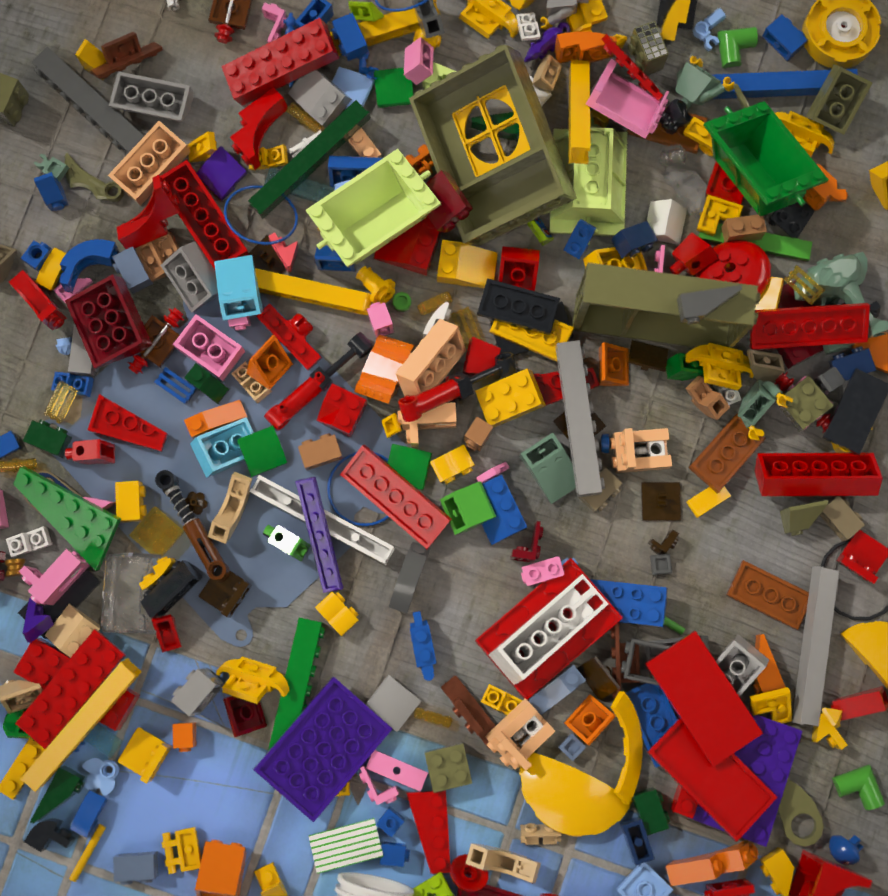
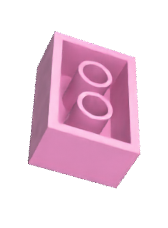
(209, 347)

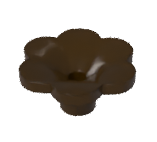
(200, 503)

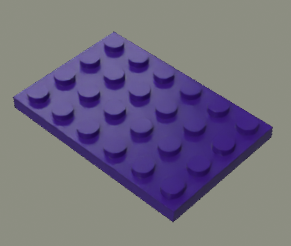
(322, 749)
(771, 761)

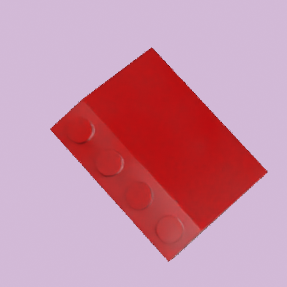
(412, 249)

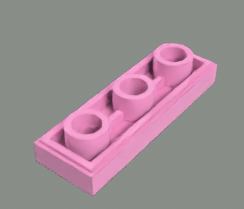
(409, 775)

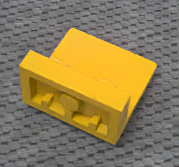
(144, 754)

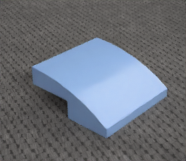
(353, 84)

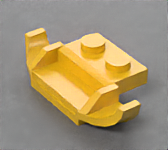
(587, 15)
(488, 16)
(806, 131)
(721, 364)
(251, 679)

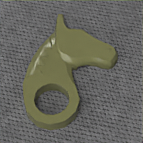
(796, 802)

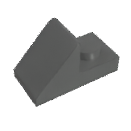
(829, 380)

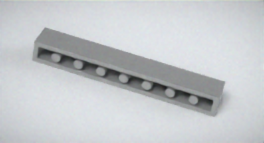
(578, 419)

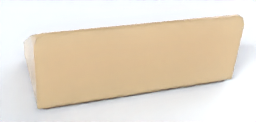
(547, 73)

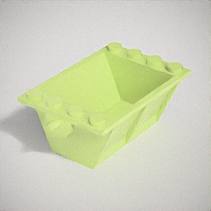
(597, 185)
(373, 208)

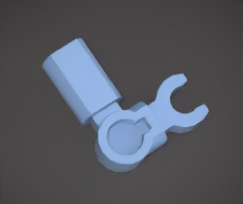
(703, 28)

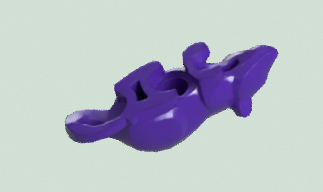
(546, 42)

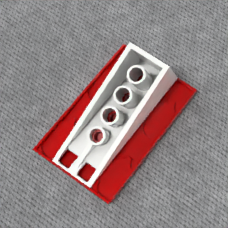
(548, 629)

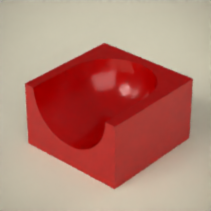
(823, 877)

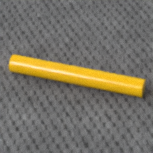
(87, 853)

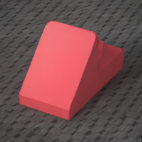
(286, 255)

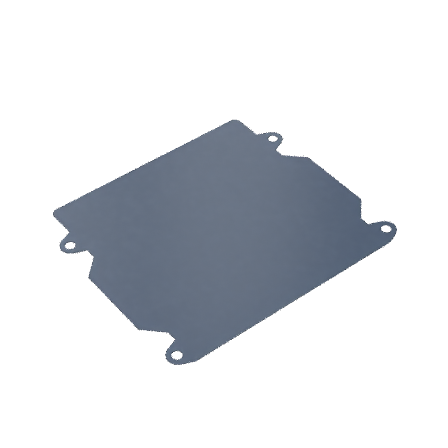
(272, 573)

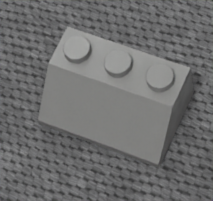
(192, 276)

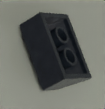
(170, 589)

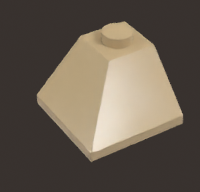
(18, 694)

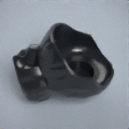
(675, 116)

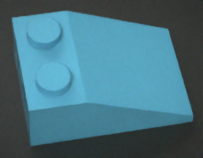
(219, 447)

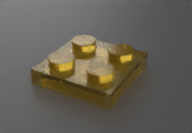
(156, 532)

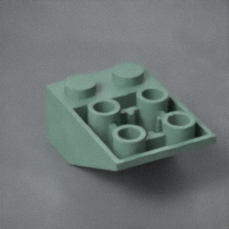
(550, 467)

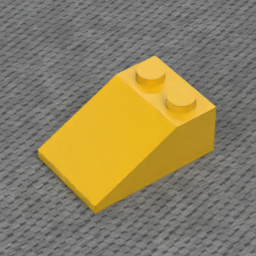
(611, 257)
(465, 264)

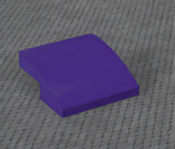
(221, 173)

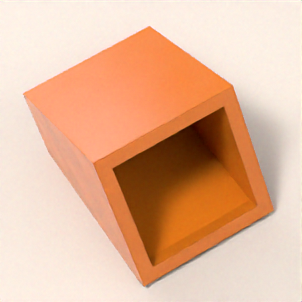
(221, 869)

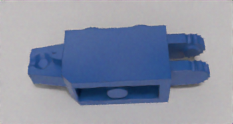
(423, 646)

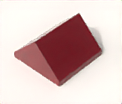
(244, 715)

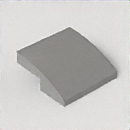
(393, 703)

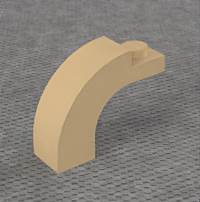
(232, 509)
(503, 861)

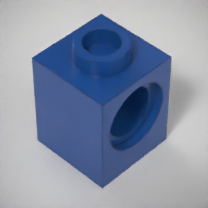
(29, 255)
(390, 821)
(394, 854)

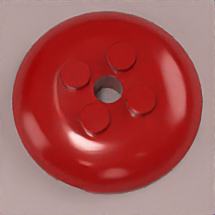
(747, 259)

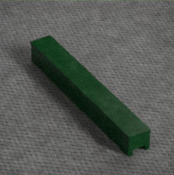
(309, 159)

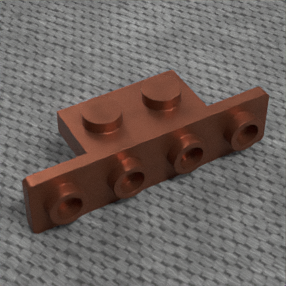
(122, 53)
(618, 654)
(469, 708)

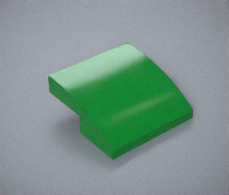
(392, 88)
(262, 451)
(410, 464)

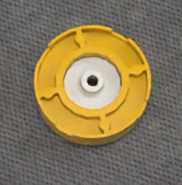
(841, 31)

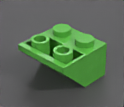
(468, 508)

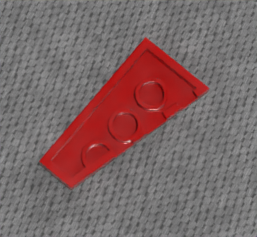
(633, 70)
(551, 387)
(118, 423)
(432, 825)

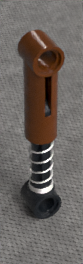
(193, 527)

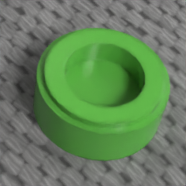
(401, 302)

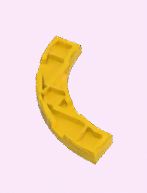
(633, 747)

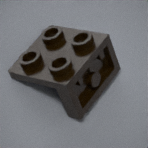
(227, 594)

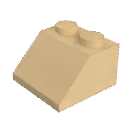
(71, 630)

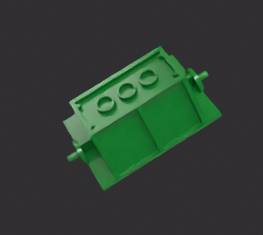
(763, 158)

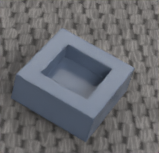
(572, 746)

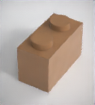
(744, 228)
(477, 434)
(320, 451)

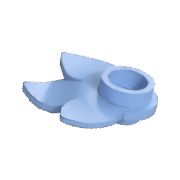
(99, 776)

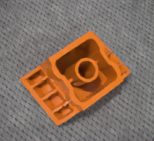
(828, 191)
(378, 375)

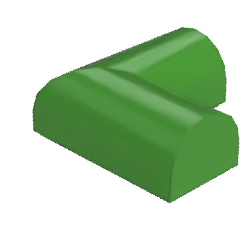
(732, 40)
(864, 782)

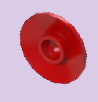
(477, 877)

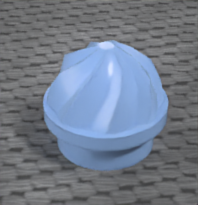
(64, 345)

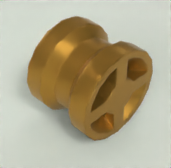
(14, 567)

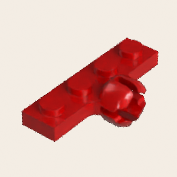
(291, 334)

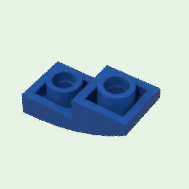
(81, 383)
(87, 814)

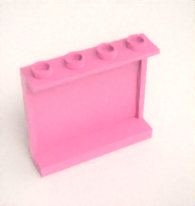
(626, 102)

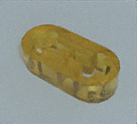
(434, 303)

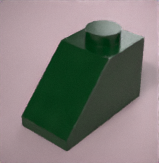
(206, 383)

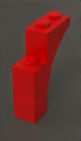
(255, 122)
(152, 220)
(38, 300)

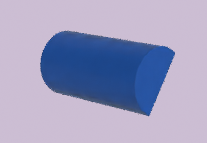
(347, 167)

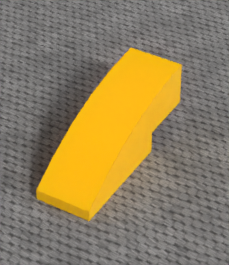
(676, 14)

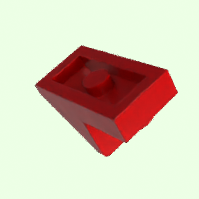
(167, 632)

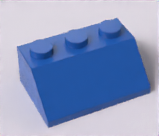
(508, 517)

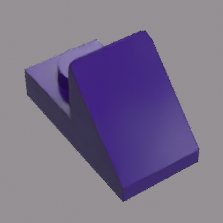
(35, 622)

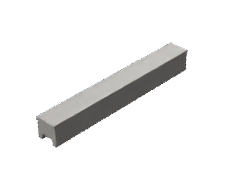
(815, 646)

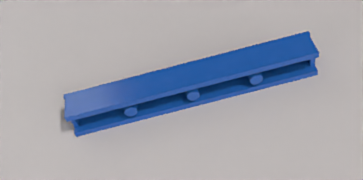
(776, 83)

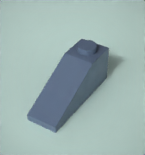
(557, 689)

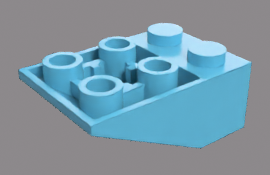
(238, 287)

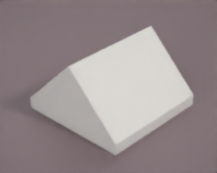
(667, 220)

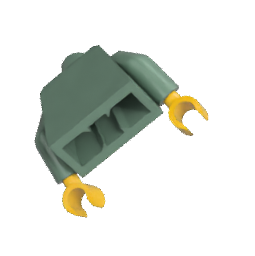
(698, 85)
(757, 402)

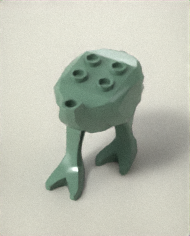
(841, 280)

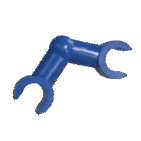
(363, 69)

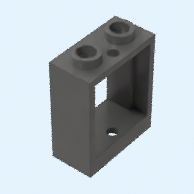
(626, 665)

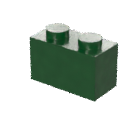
(46, 438)
(650, 810)

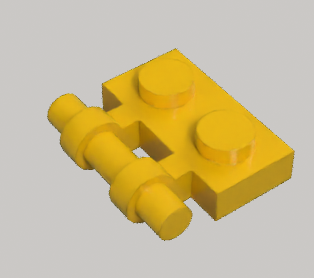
(187, 847)

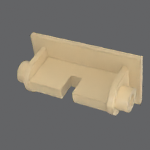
(532, 832)

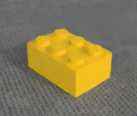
(510, 398)

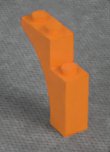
(712, 864)

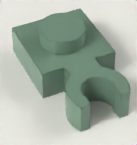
(55, 166)

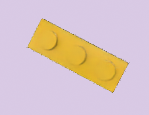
(11, 783)

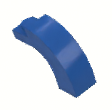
(84, 255)

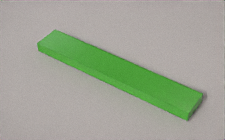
(771, 244)

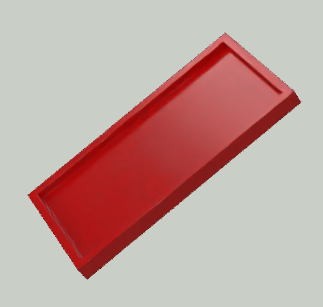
(703, 698)
(726, 791)

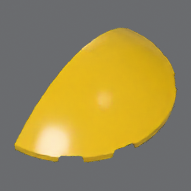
(871, 646)
(569, 798)

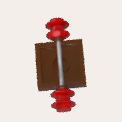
(227, 15)
(162, 341)

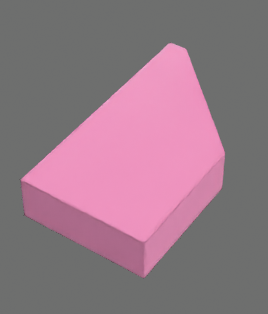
(80, 285)
(493, 472)

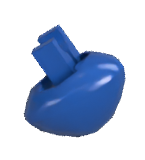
(844, 850)

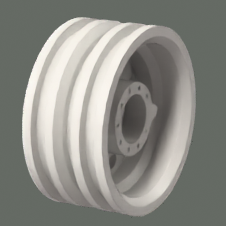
(369, 885)

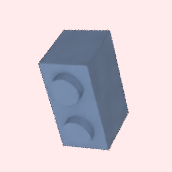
(131, 269)
(135, 867)

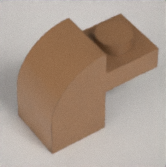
(706, 400)

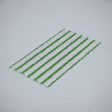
(345, 845)

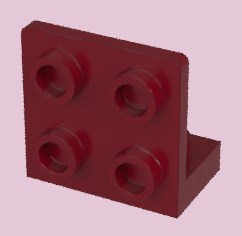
(522, 553)

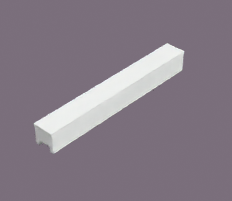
(337, 527)

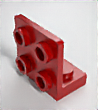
(863, 556)

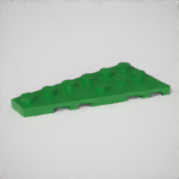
(79, 521)

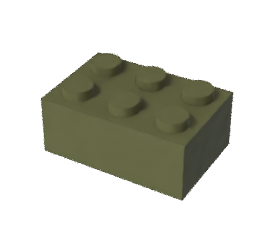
(839, 99)

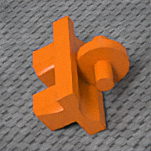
(421, 162)

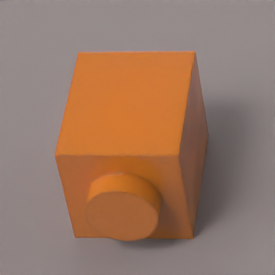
(184, 736)

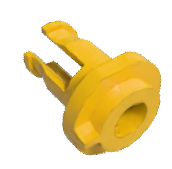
(380, 289)

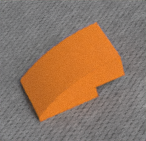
(581, 46)

